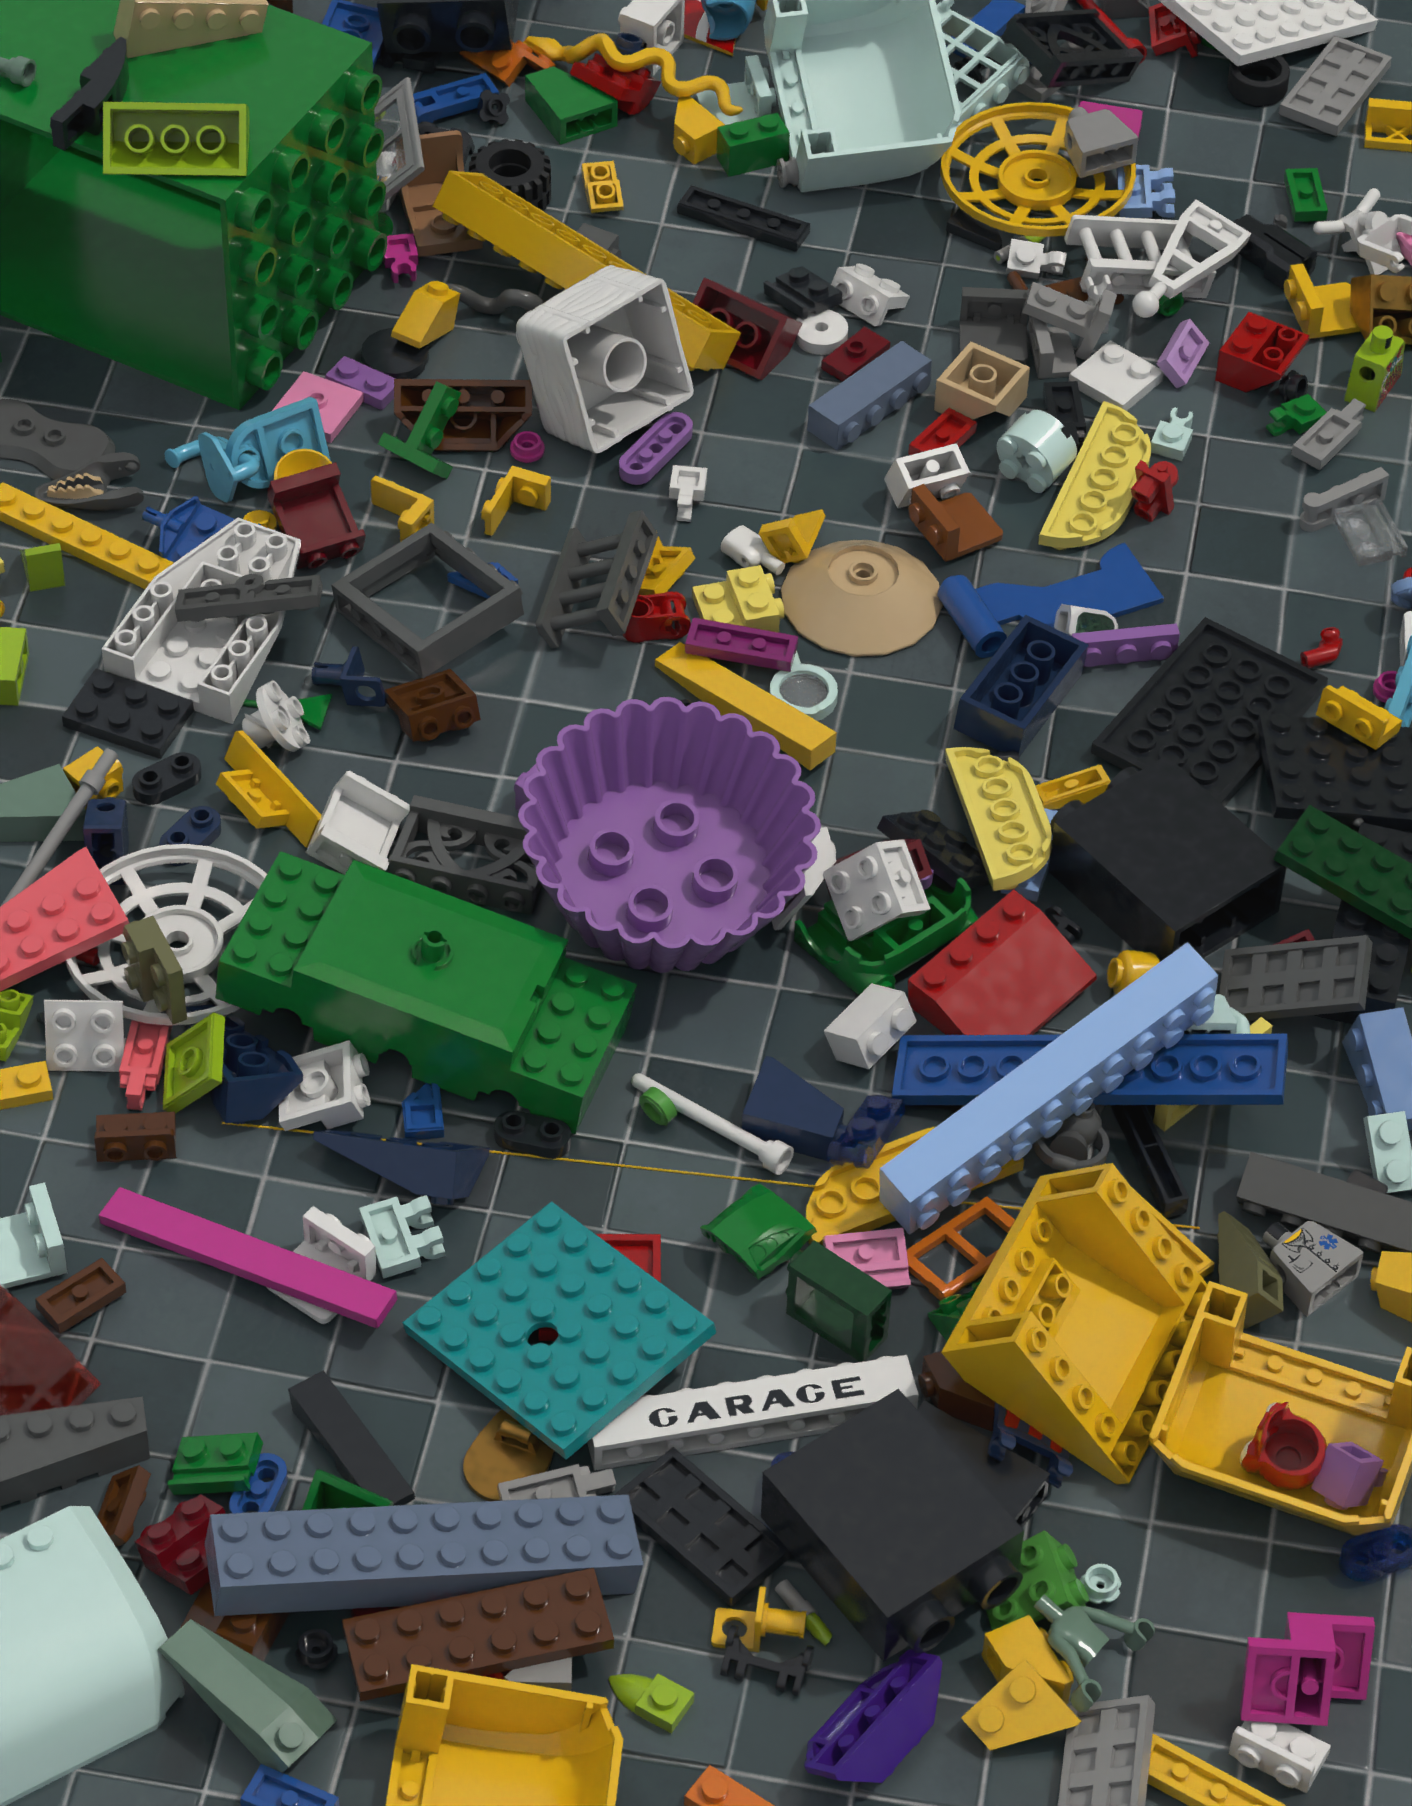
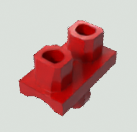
(1154, 489)

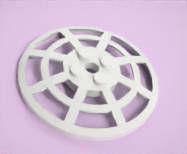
(177, 922)

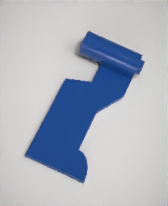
(1117, 587)

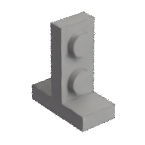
(1071, 314)

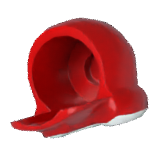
(1285, 1449)

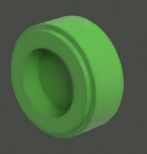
(658, 1106)

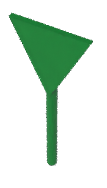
(314, 709)

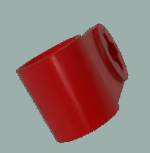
(654, 617)

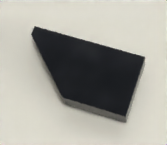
(974, 230)

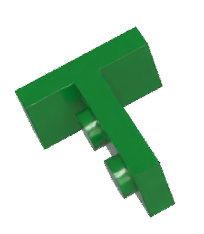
(427, 431)

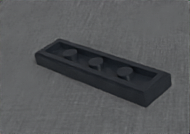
(743, 218)

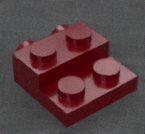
(177, 1544)

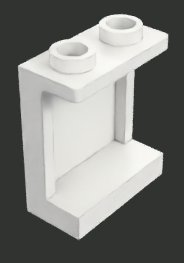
(357, 825)

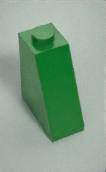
(569, 105)

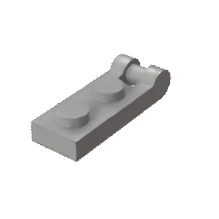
(1363, 489)

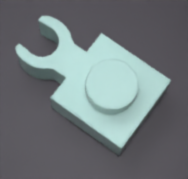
(1173, 437)

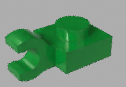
(1295, 414)

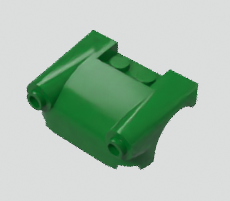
(890, 947)

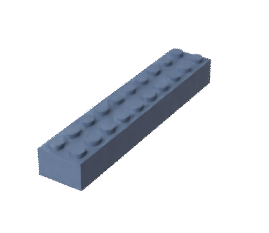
(414, 1552)

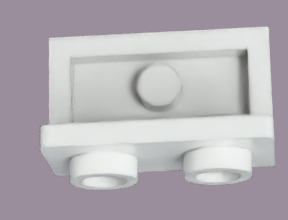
(868, 294)

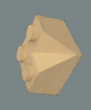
(981, 383)

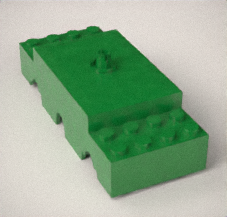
(431, 979)

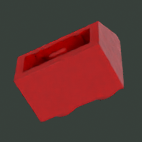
(1258, 353)

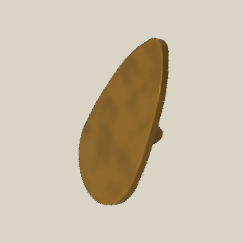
(503, 1454)

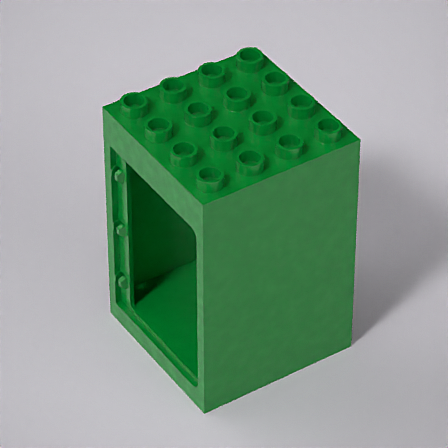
(190, 271)

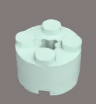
(1035, 450)

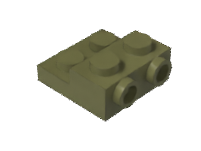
(154, 968)

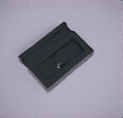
(803, 292)

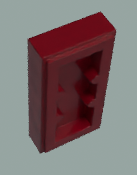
(855, 354)

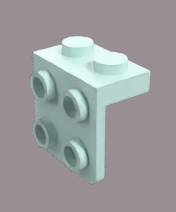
(751, 95)

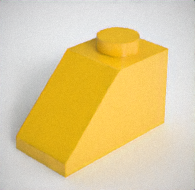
(695, 130)
(427, 315)

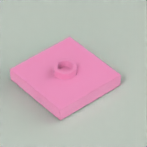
(335, 401)

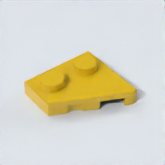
(1019, 1710)

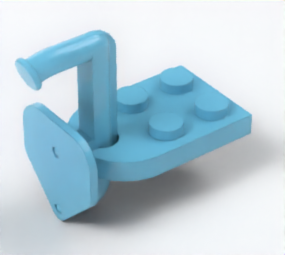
(266, 438)

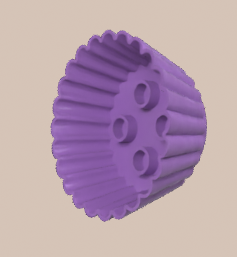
(668, 831)

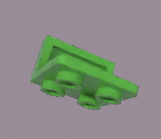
(1045, 1570)

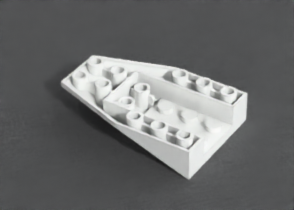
(210, 658)

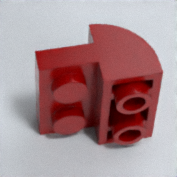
(631, 89)

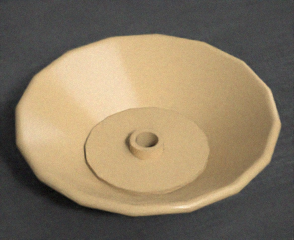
(861, 598)

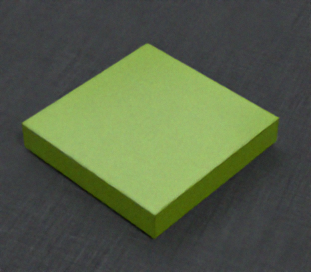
(194, 1063)

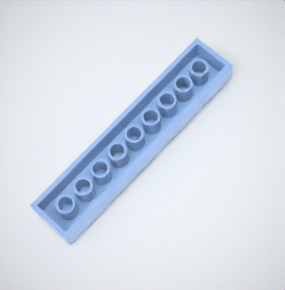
(1048, 1089)

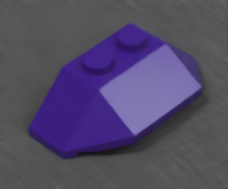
(878, 1722)

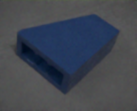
(792, 1111)

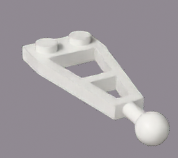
(1207, 226)

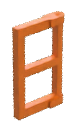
(949, 1233)

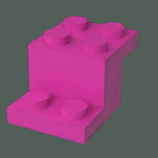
(1299, 1675)

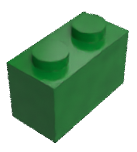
(752, 144)

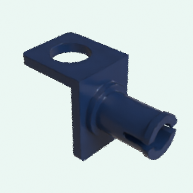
(350, 678)

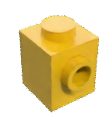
(113, 778)

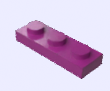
(741, 644)

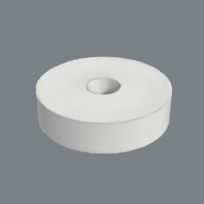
(822, 332)

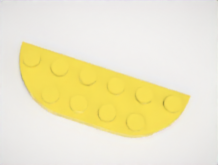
(1099, 482)
(1002, 814)

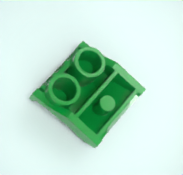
(759, 1230)

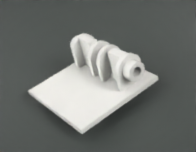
(84, 1035)

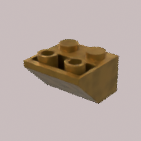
(1384, 302)

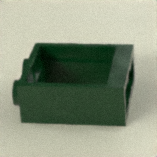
(838, 1301)

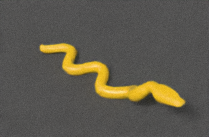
(627, 63)

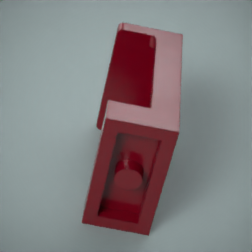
(317, 513)

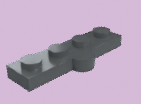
(247, 597)

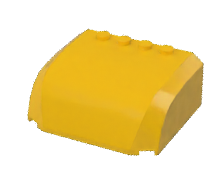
(1231, 1380)
(501, 1744)

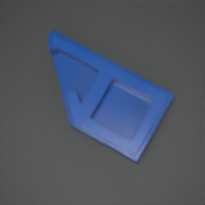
(423, 1113)

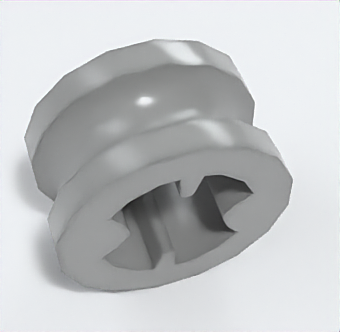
(787, 172)

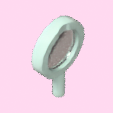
(806, 689)

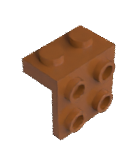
(954, 524)

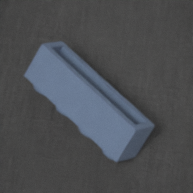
(869, 395)

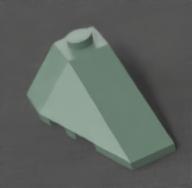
(257, 1702)

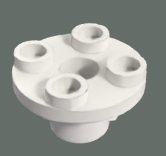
(276, 719)

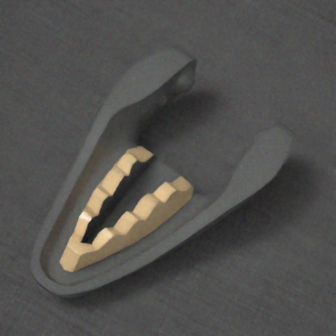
(88, 485)

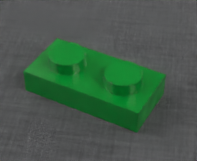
(1305, 194)

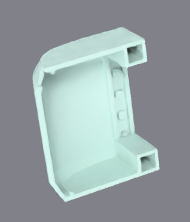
(861, 88)
(73, 1652)

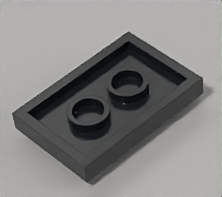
(128, 713)
(945, 849)

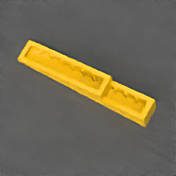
(710, 682)

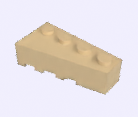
(177, 24)

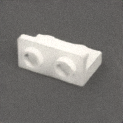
(1280, 1752)

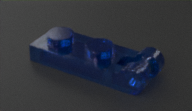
(867, 1132)

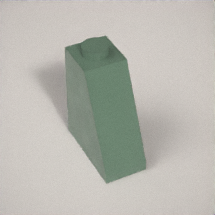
(35, 804)

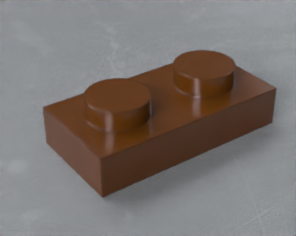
(80, 1295)
(121, 1503)

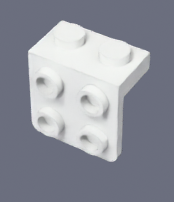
(335, 1246)

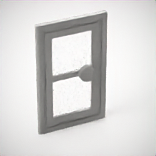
(402, 151)

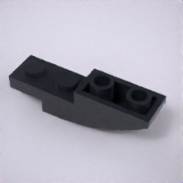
(100, 82)

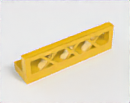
(1391, 118)

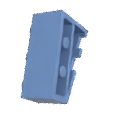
(1382, 1061)

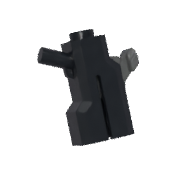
(1274, 248)

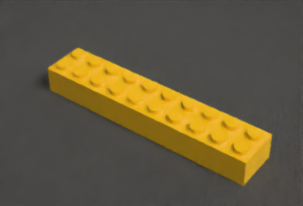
(565, 256)

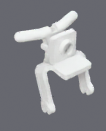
(1371, 234)

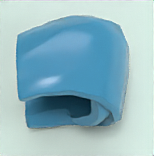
(728, 17)

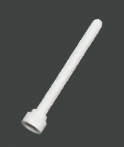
(774, 1154)

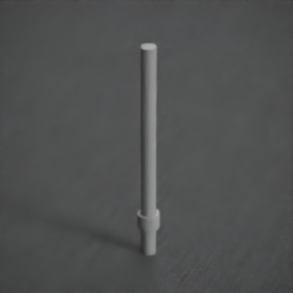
(90, 785)

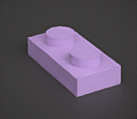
(1182, 353)

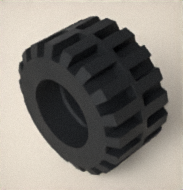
(517, 168)

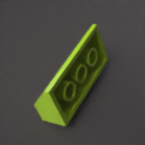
(175, 139)

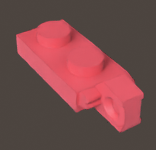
(143, 1061)

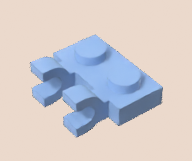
(1143, 201)

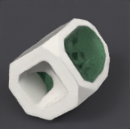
(1078, 619)

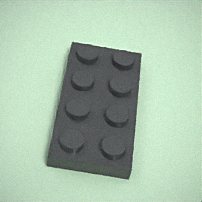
(1297, 978)

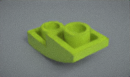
(13, 1016)

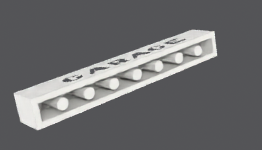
(748, 1411)

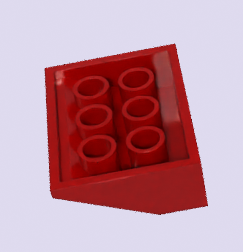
(1000, 974)

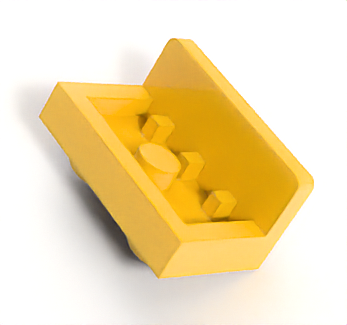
(665, 568)

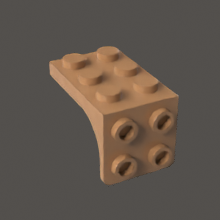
(431, 232)

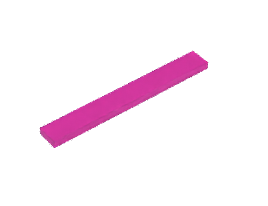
(248, 1257)

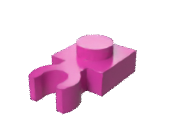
(401, 256)

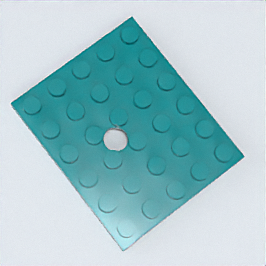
(611, 1319)

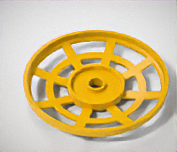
(1021, 168)

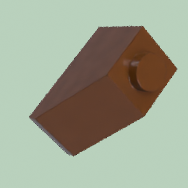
(953, 1394)

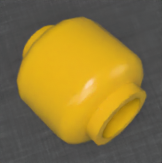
(1128, 967)

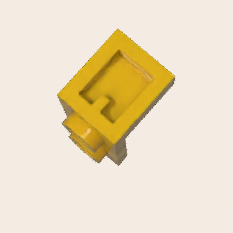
(517, 486)
(412, 507)
(793, 537)

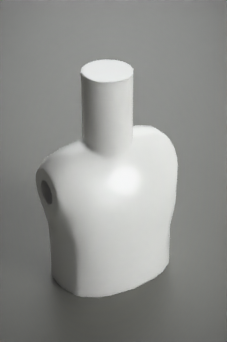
(749, 550)

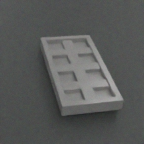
(1335, 85)
(1108, 1754)

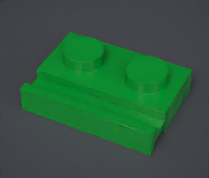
(215, 1463)

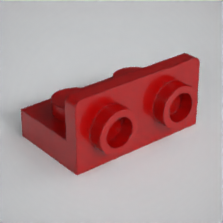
(1170, 32)

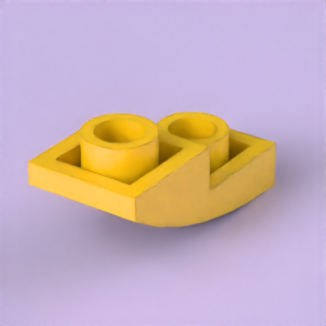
(602, 186)

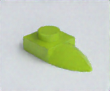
(653, 1699)

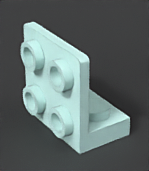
(31, 1242)

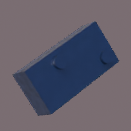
(1021, 686)

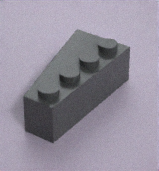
(67, 1444)

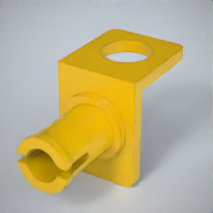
(759, 1623)

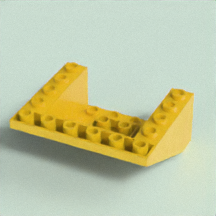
(1081, 1318)

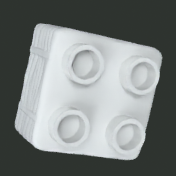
(604, 357)

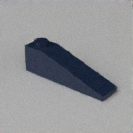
(253, 1073)
(434, 1169)

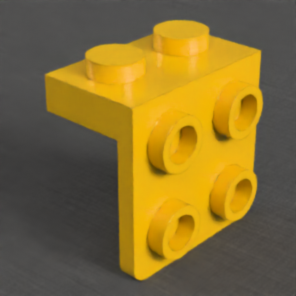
(1321, 308)

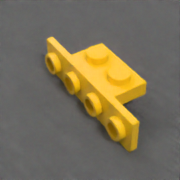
(264, 791)

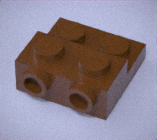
(433, 705)

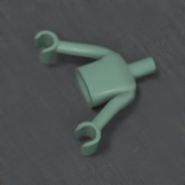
(1079, 1640)

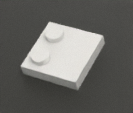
(1116, 376)

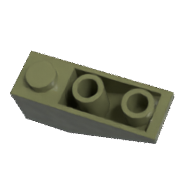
(1248, 1269)

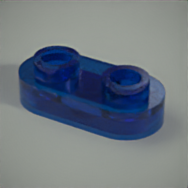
(1376, 1553)

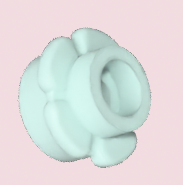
(1101, 1575)

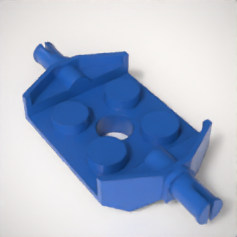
(185, 527)

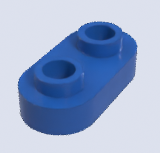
(262, 1495)

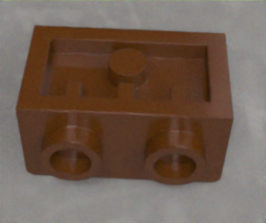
(135, 1136)

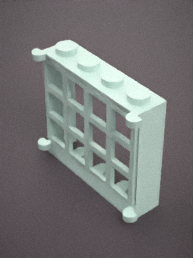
(1006, 77)

